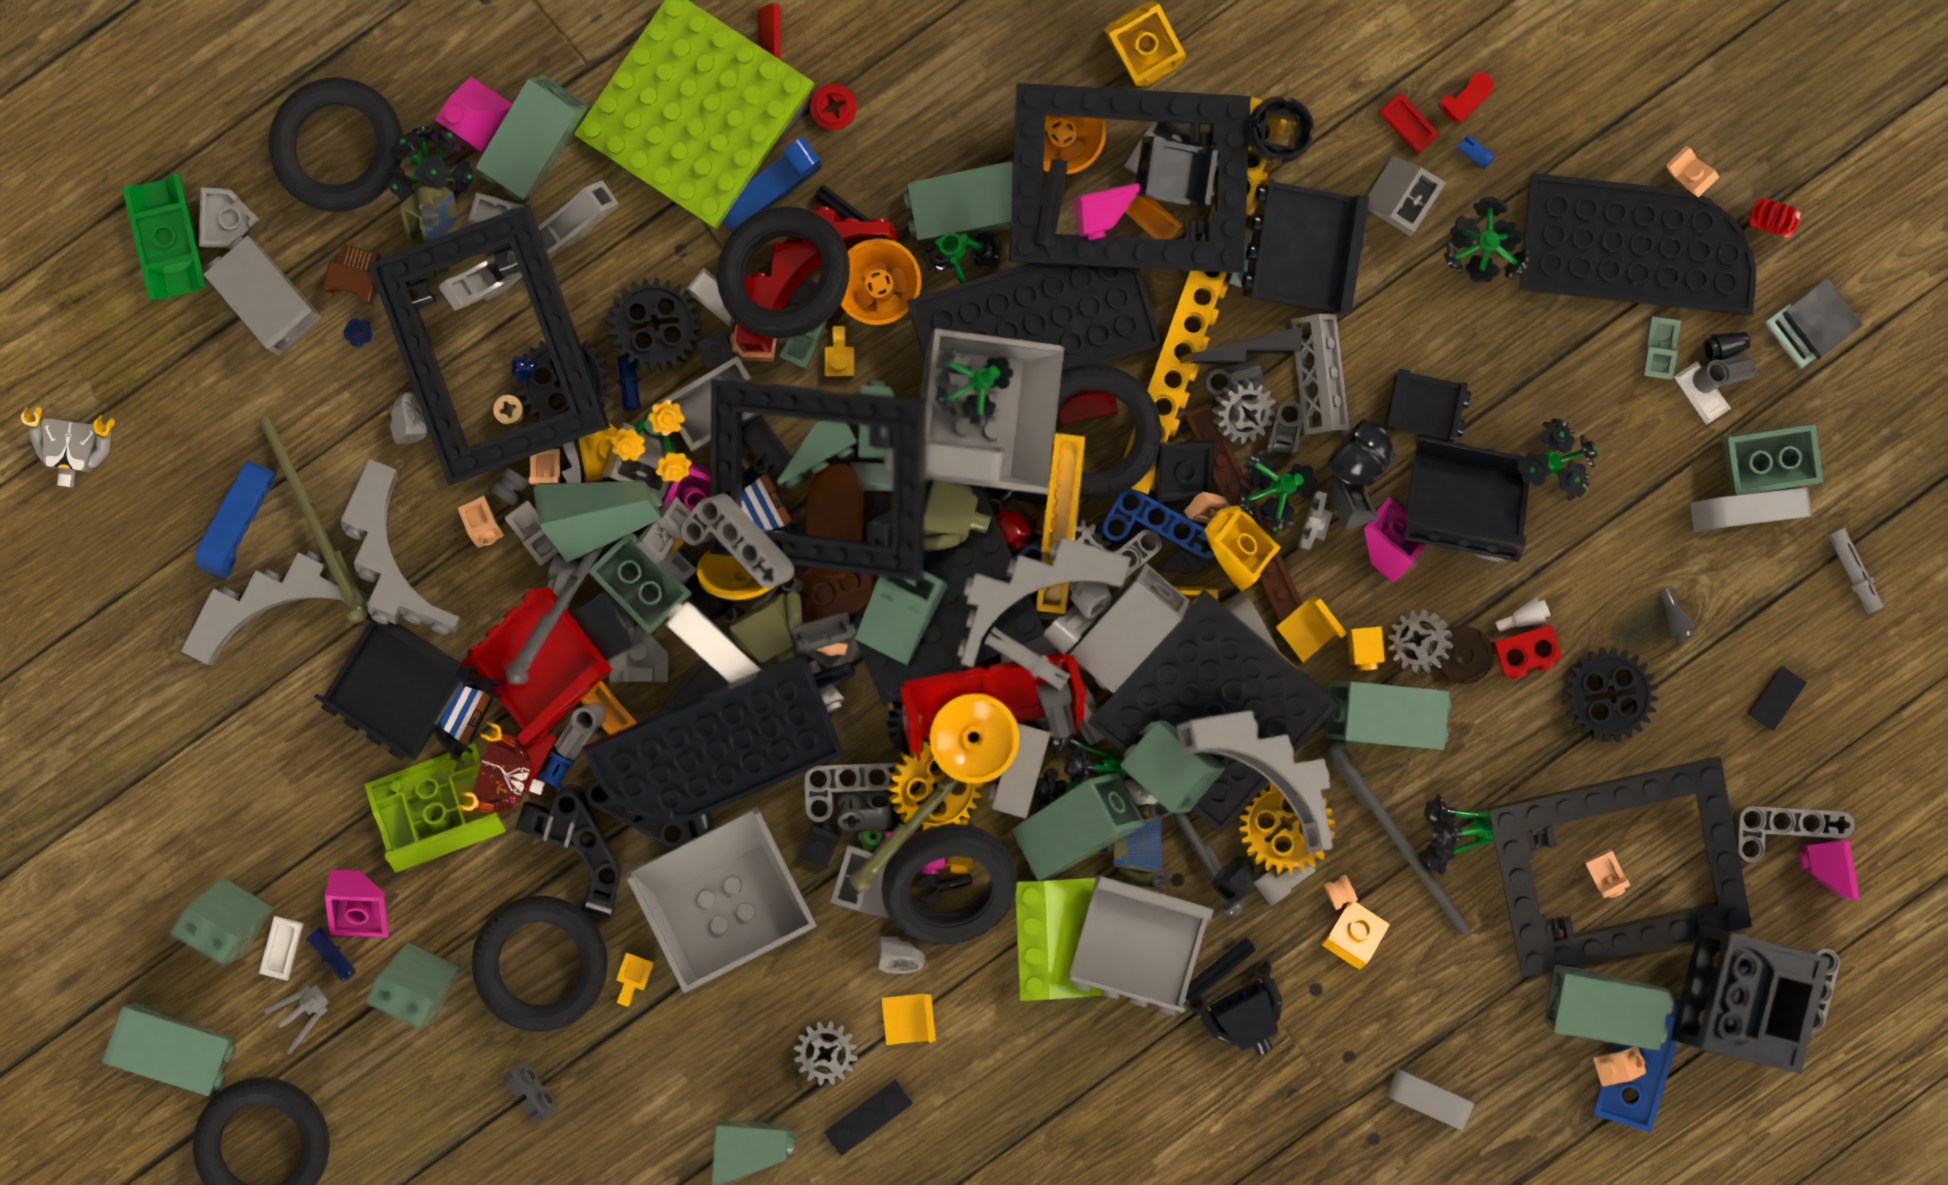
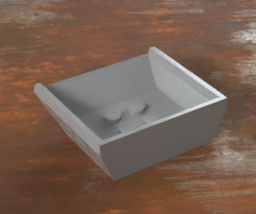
(1022, 412)
(721, 900)

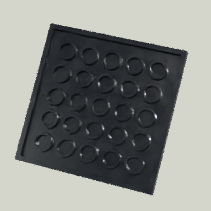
(940, 643)
(1209, 670)

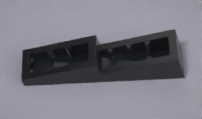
(1235, 353)

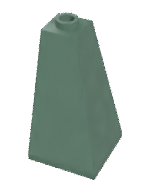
(593, 514)

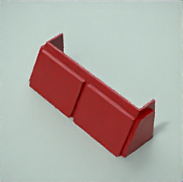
(1003, 681)

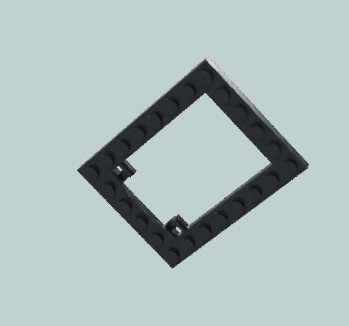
(1227, 132)
(412, 269)
(905, 433)
(1514, 842)

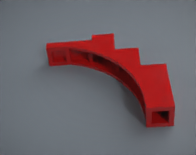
(797, 260)

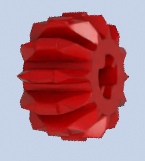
(1774, 217)

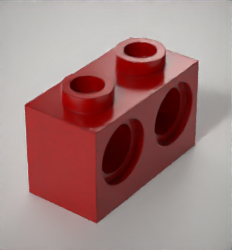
(1525, 645)

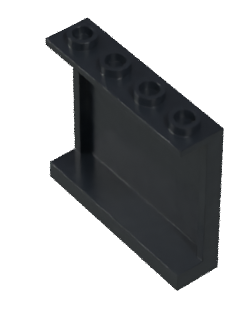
(1305, 247)
(1466, 499)
(395, 688)

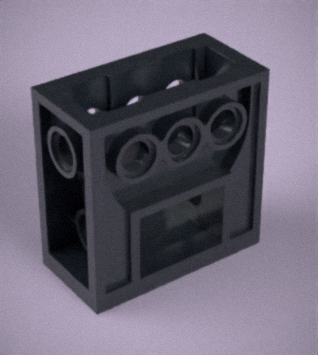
(1743, 996)

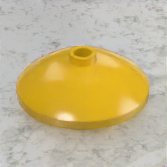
(727, 578)
(980, 759)

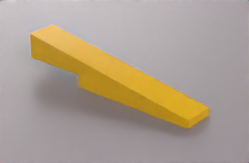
(1061, 513)

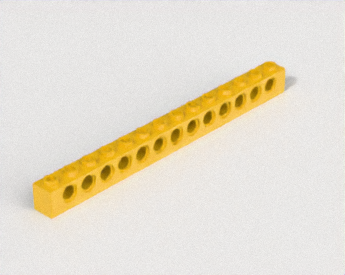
(1205, 314)

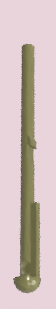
(335, 561)
(898, 837)

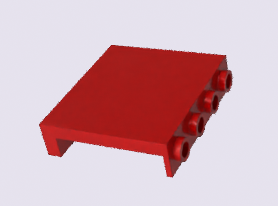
(557, 677)

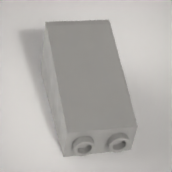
(261, 295)
(1130, 628)

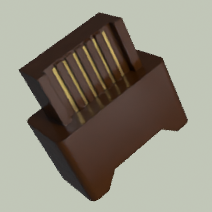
(352, 273)

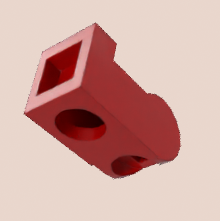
(1475, 92)

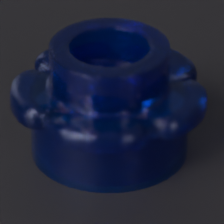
(354, 325)
(522, 368)

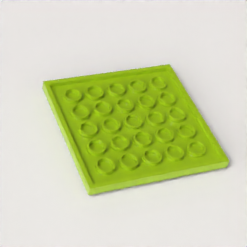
(694, 109)

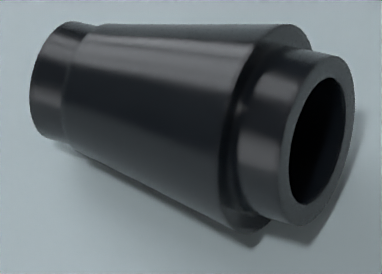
(1725, 345)

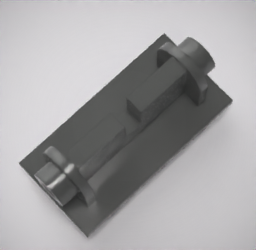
(822, 632)
(539, 1101)

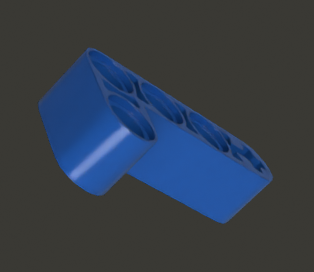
(774, 182)
(1166, 529)
(221, 540)

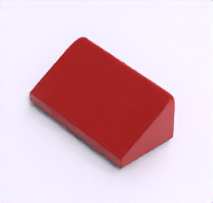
(770, 29)

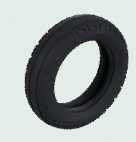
(289, 121)
(817, 306)
(1145, 416)
(956, 925)
(486, 963)
(270, 1092)

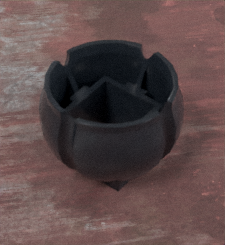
(1300, 130)
(1364, 454)

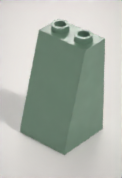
(532, 137)
(961, 203)
(1388, 715)
(1078, 826)
(223, 921)
(414, 986)
(1607, 1008)
(169, 1049)

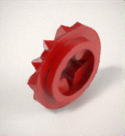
(840, 95)

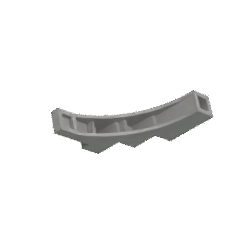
(558, 231)
(1072, 563)
(392, 595)
(226, 614)
(1273, 757)

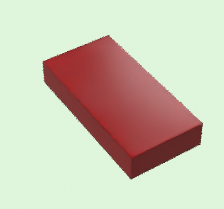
(1409, 123)
(1087, 406)

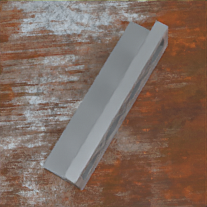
(1326, 373)

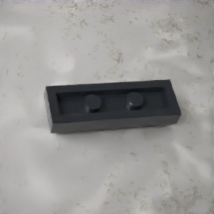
(868, 1117)

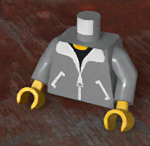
(68, 444)

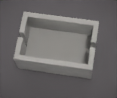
(696, 404)
(1019, 780)

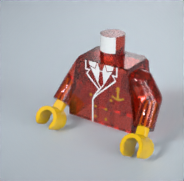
(502, 775)

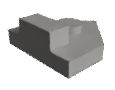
(222, 218)
(1316, 522)
(643, 662)

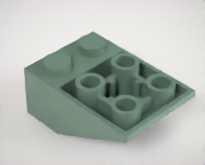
(821, 446)
(900, 615)

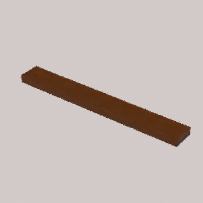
(1228, 478)

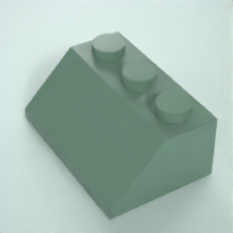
(1772, 458)
(639, 584)

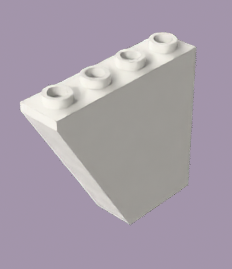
(710, 642)

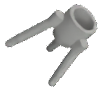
(313, 1001)

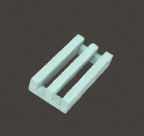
(1785, 342)

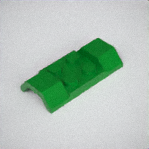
(164, 238)

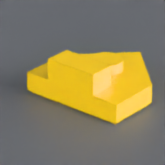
(594, 453)

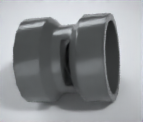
(509, 486)

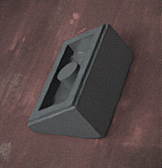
(1351, 504)

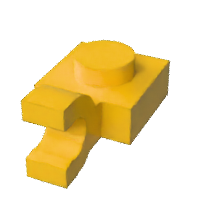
(839, 358)
(634, 974)

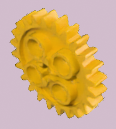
(910, 771)
(1271, 806)

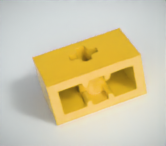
(1365, 647)

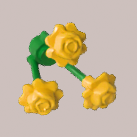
(661, 421)

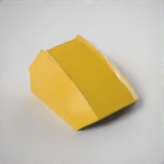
(1145, 44)
(1240, 545)

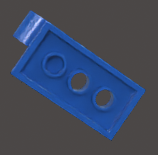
(1650, 1085)

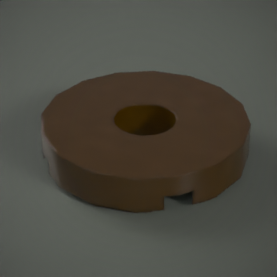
(1481, 656)

